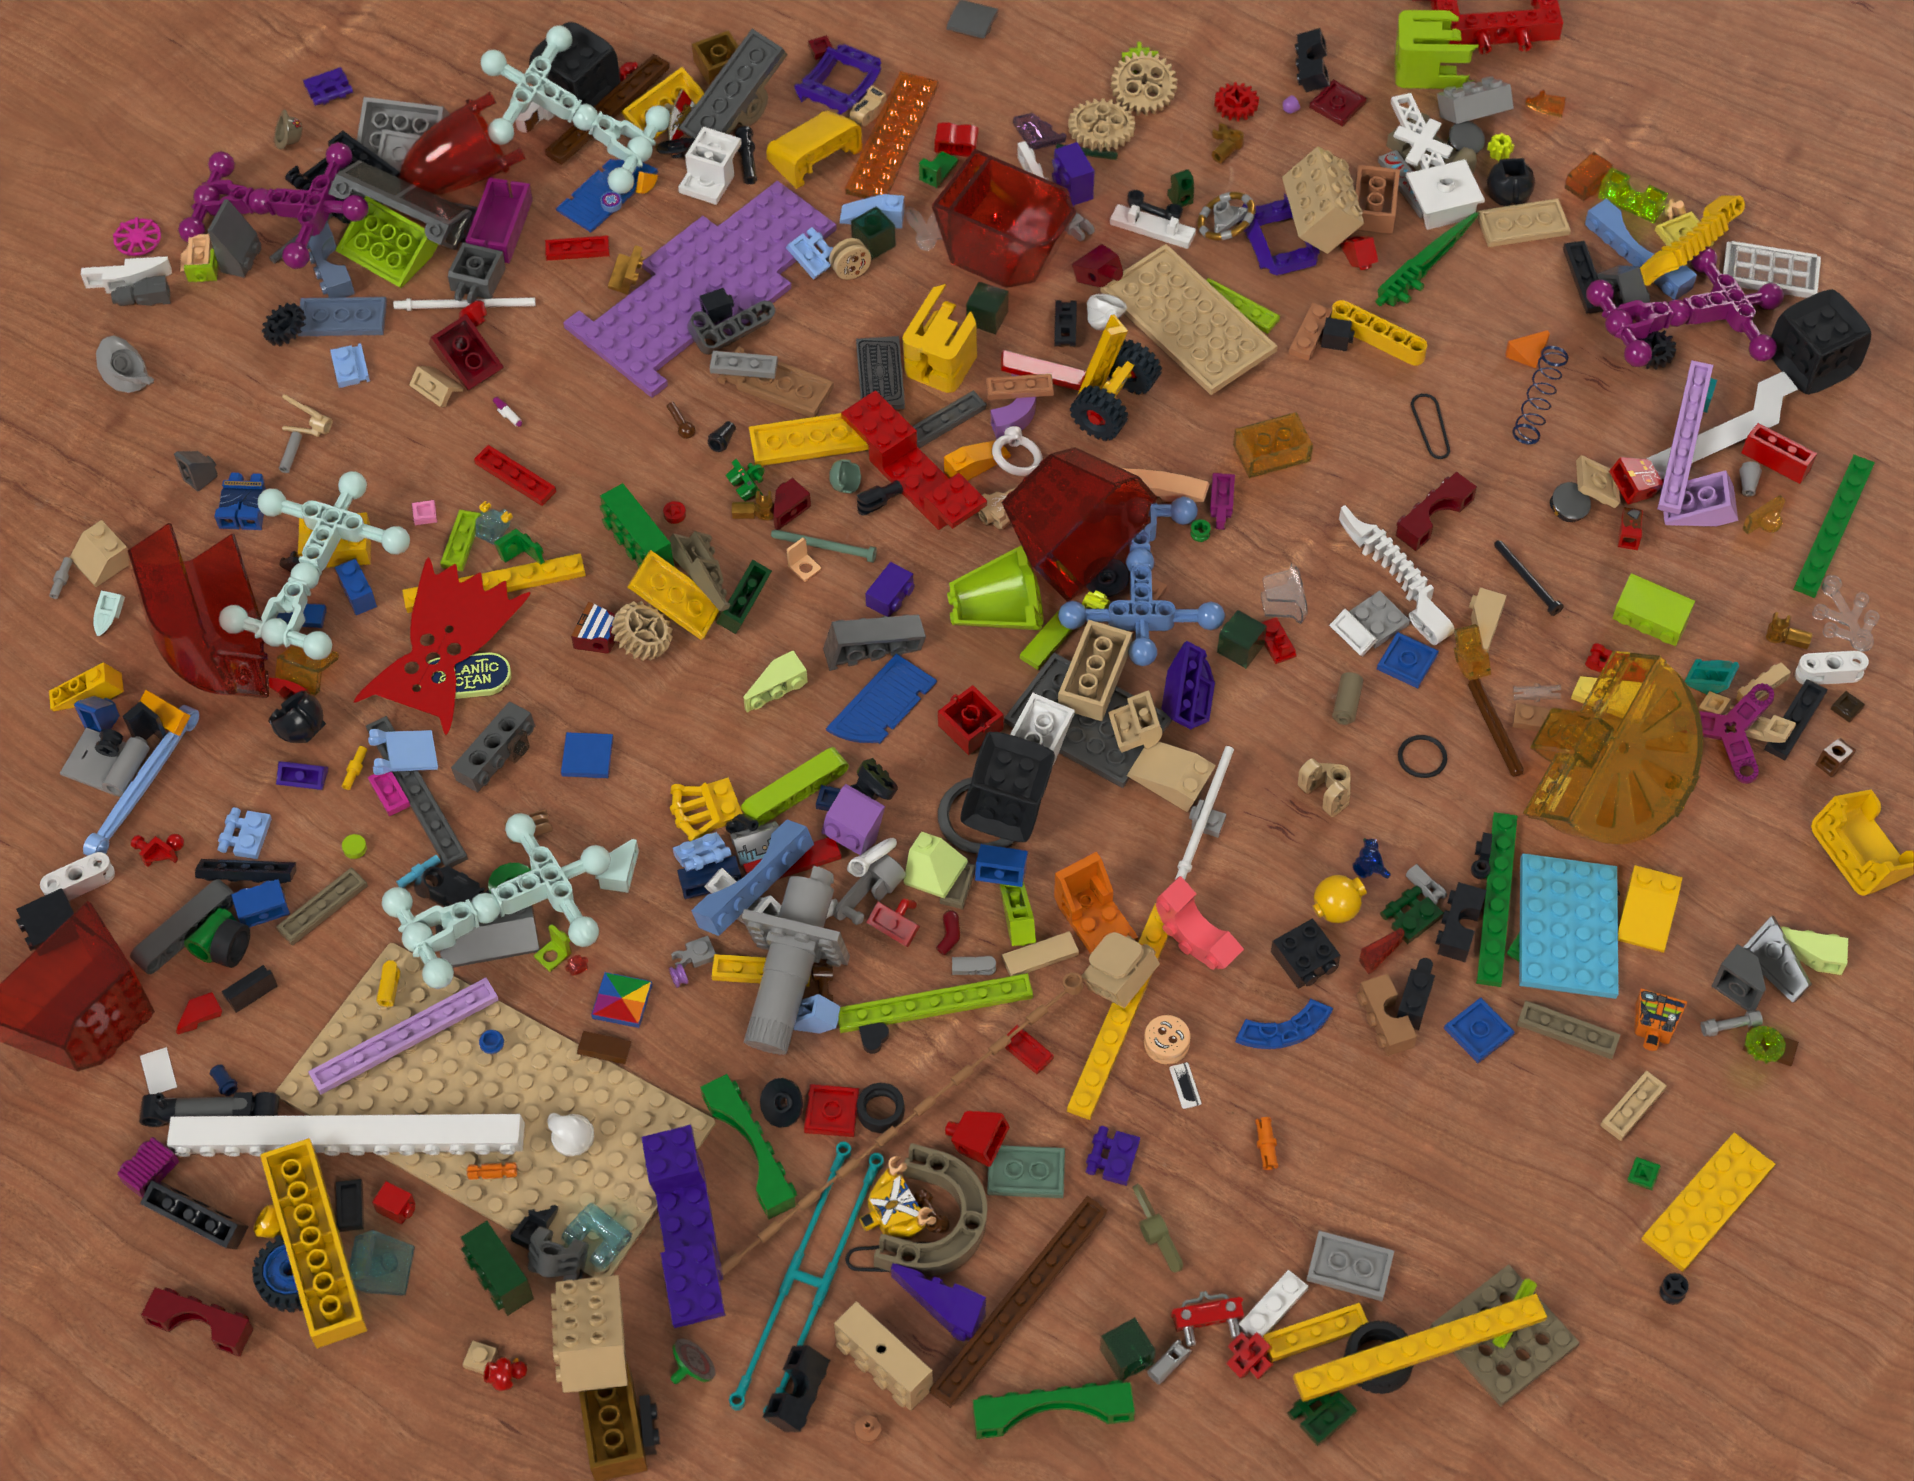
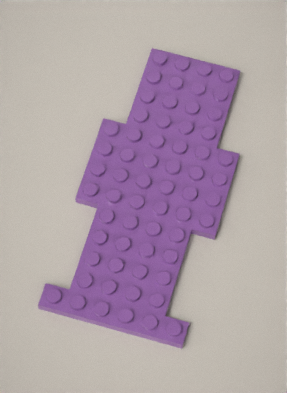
(738, 255)

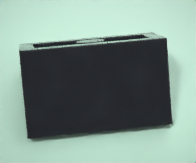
(143, 722)
(249, 988)

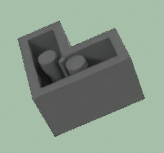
(1626, 283)

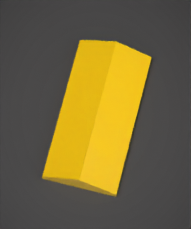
(661, 94)

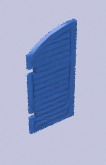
(586, 205)
(882, 702)

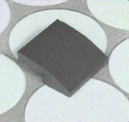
(972, 19)

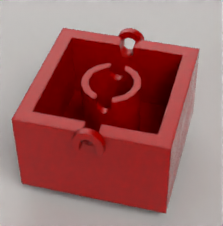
(970, 719)

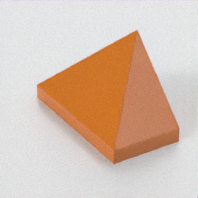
(1528, 348)

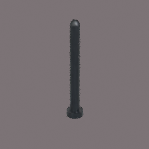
(1554, 607)

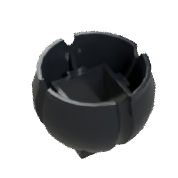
(1511, 189)
(298, 719)

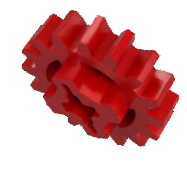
(1236, 101)

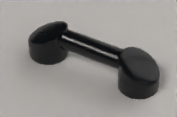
(1136, 197)

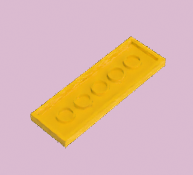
(803, 439)
(1708, 1202)

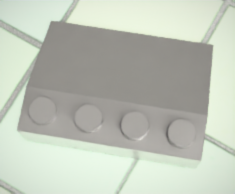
(395, 116)

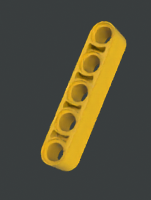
(1381, 333)

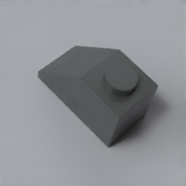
(196, 468)

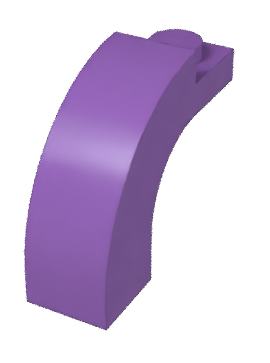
(1015, 414)

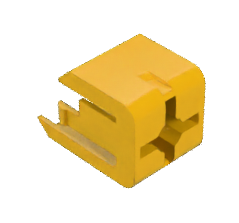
(935, 354)

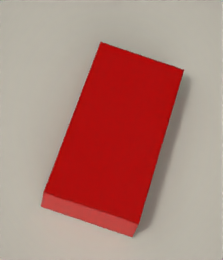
(1029, 1051)

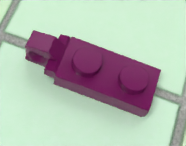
(1222, 498)

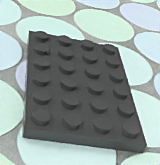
(1087, 739)

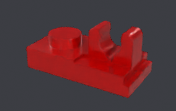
(1277, 641)

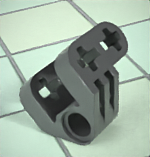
(553, 1259)

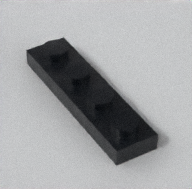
(1582, 271)
(1800, 712)
(245, 870)

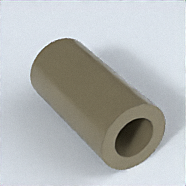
(1347, 698)

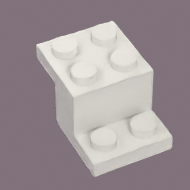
(709, 165)

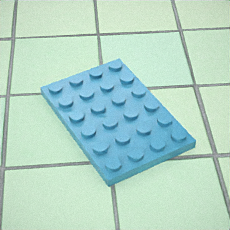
(1568, 926)

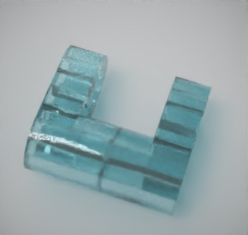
(607, 1228)

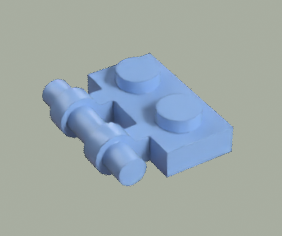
(808, 255)
(251, 835)
(701, 852)

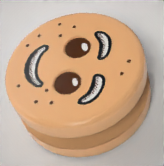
(1167, 1039)

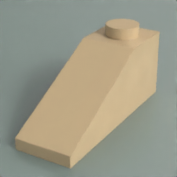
(1486, 614)

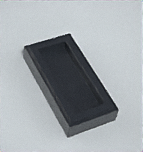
(349, 1205)

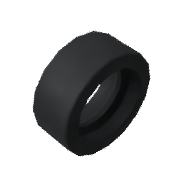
(230, 943)
(877, 1090)

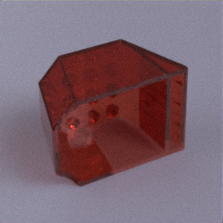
(1002, 220)
(1076, 516)
(73, 996)

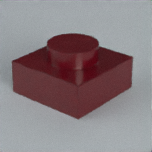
(818, 46)

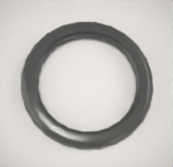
(946, 827)

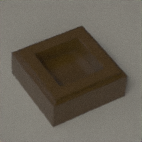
(1847, 706)

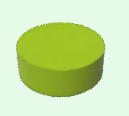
(354, 846)

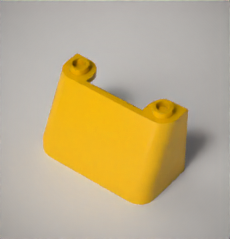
(811, 142)
(1859, 845)

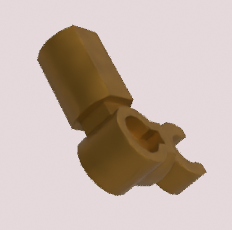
(1232, 141)
(748, 510)
(1777, 633)

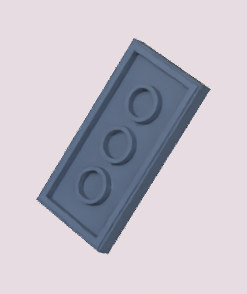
(343, 316)

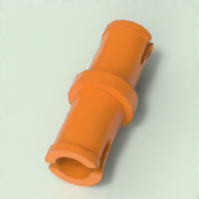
(1266, 1143)

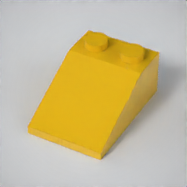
(1649, 908)

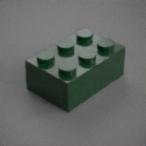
(495, 1268)

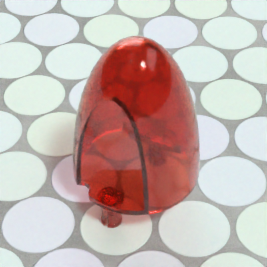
(457, 152)

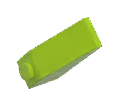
(1018, 915)

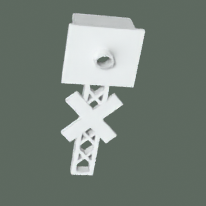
(1439, 202)

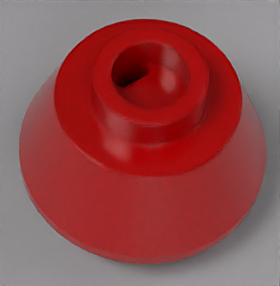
(475, 311)

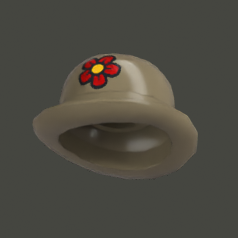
(287, 130)

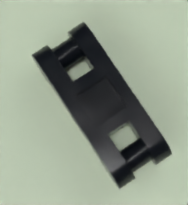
(1065, 323)

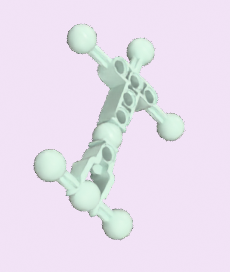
(583, 116)
(306, 574)
(543, 882)

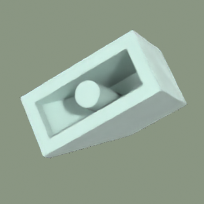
(621, 868)

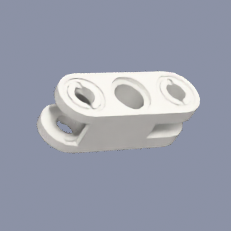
(1845, 670)
(86, 868)

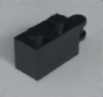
(1417, 993)

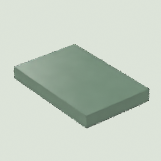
(1027, 1172)

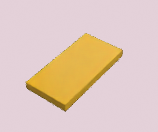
(674, 594)

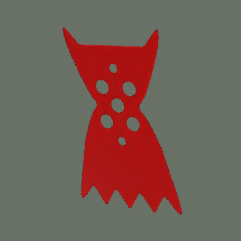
(442, 603)

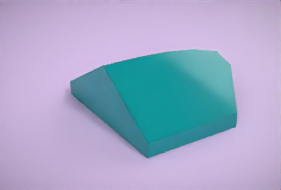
(1711, 675)

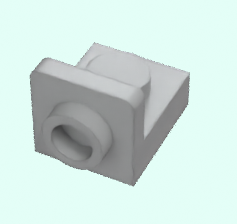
(1214, 823)

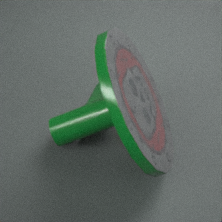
(691, 1361)

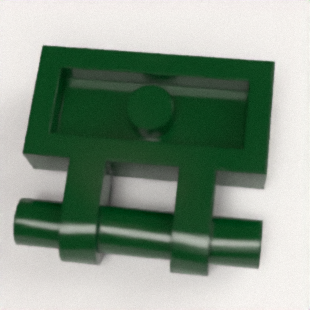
(1417, 919)
(1326, 1419)

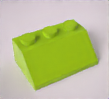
(1653, 610)

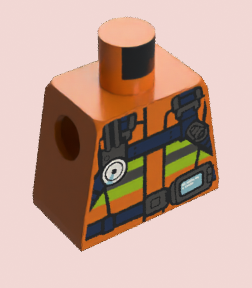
(1657, 1018)

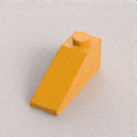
(972, 460)

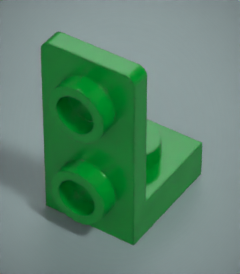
(937, 170)
(516, 543)

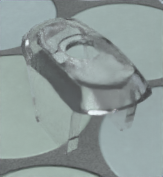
(1285, 595)

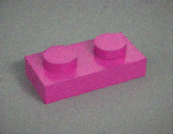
(389, 792)

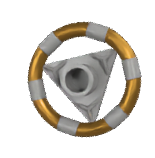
(1227, 216)

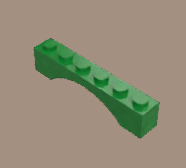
(726, 1105)
(1108, 1403)

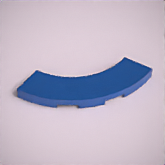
(1288, 1033)

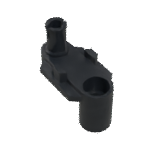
(448, 886)

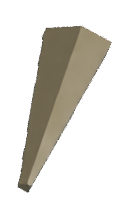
(697, 560)

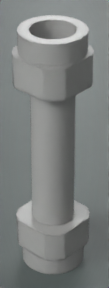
(1712, 1027)

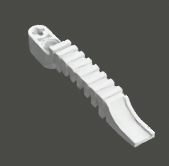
(1427, 616)

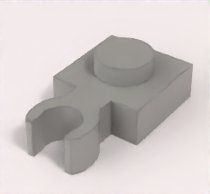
(697, 952)

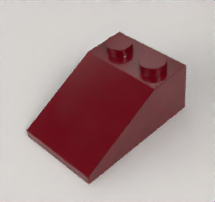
(465, 352)

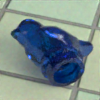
(1370, 860)

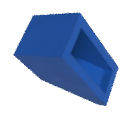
(97, 713)

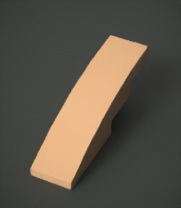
(1171, 485)

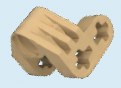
(1338, 793)

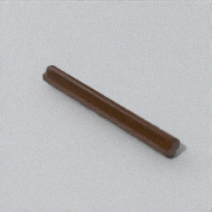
(1495, 727)

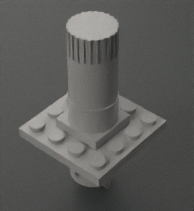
(793, 945)

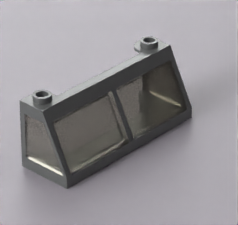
(443, 218)

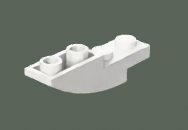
(127, 275)

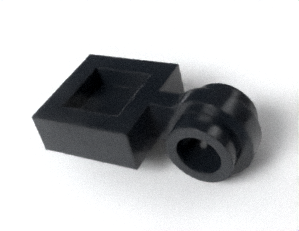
(1483, 849)

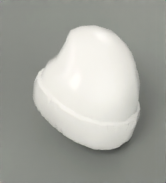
(1101, 307)
(570, 1133)

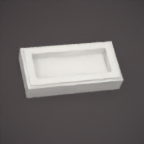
(1353, 632)

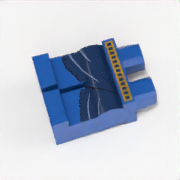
(240, 502)

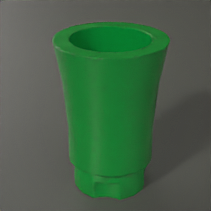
(200, 941)

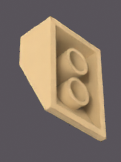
(1172, 773)

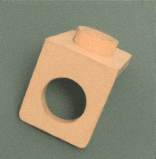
(798, 556)

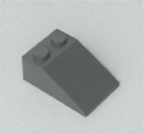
(233, 241)

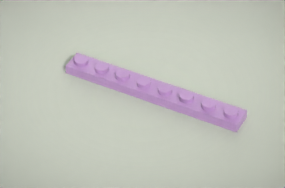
(1685, 437)
(403, 1036)

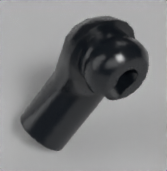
(740, 823)

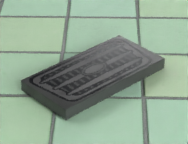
(881, 369)

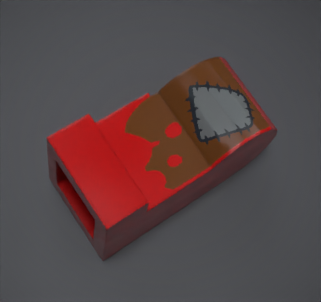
(1630, 528)

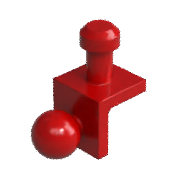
(157, 849)

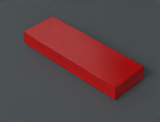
(577, 248)

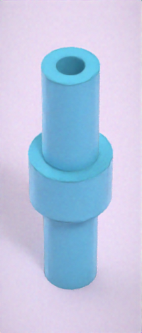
(417, 870)

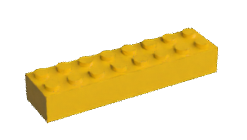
(313, 1243)

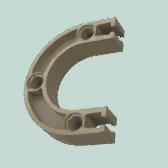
(962, 1243)

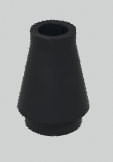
(721, 437)

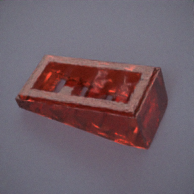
(1378, 951)

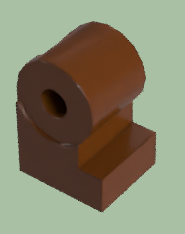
(1835, 757)

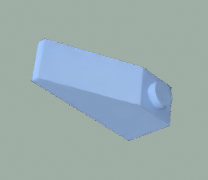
(890, 205)

